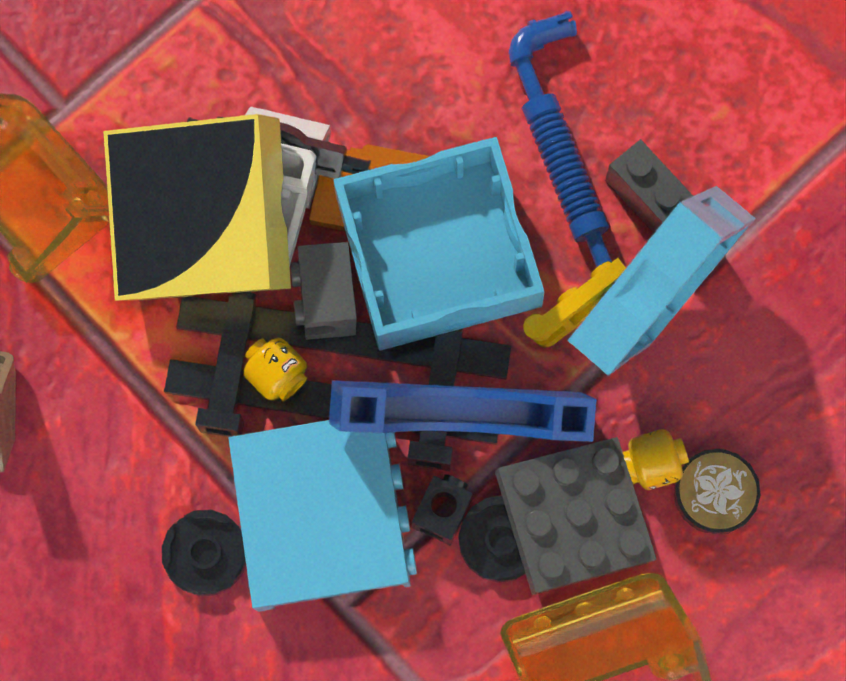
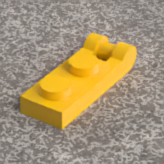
(572, 306)

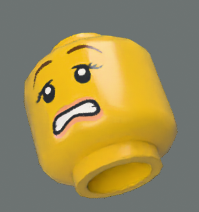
(275, 369)
(655, 459)

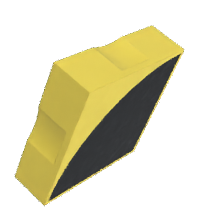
(197, 208)

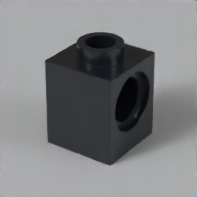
(438, 527)

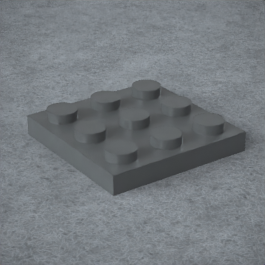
(575, 515)

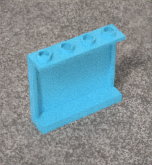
(319, 513)

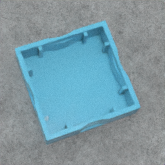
(438, 243)
(661, 278)

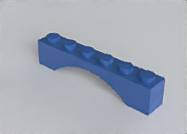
(416, 407)

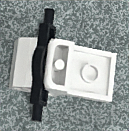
(304, 158)

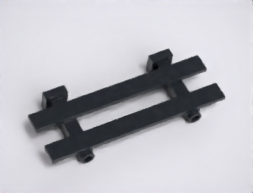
(243, 321)

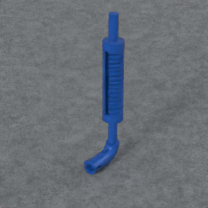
(553, 136)

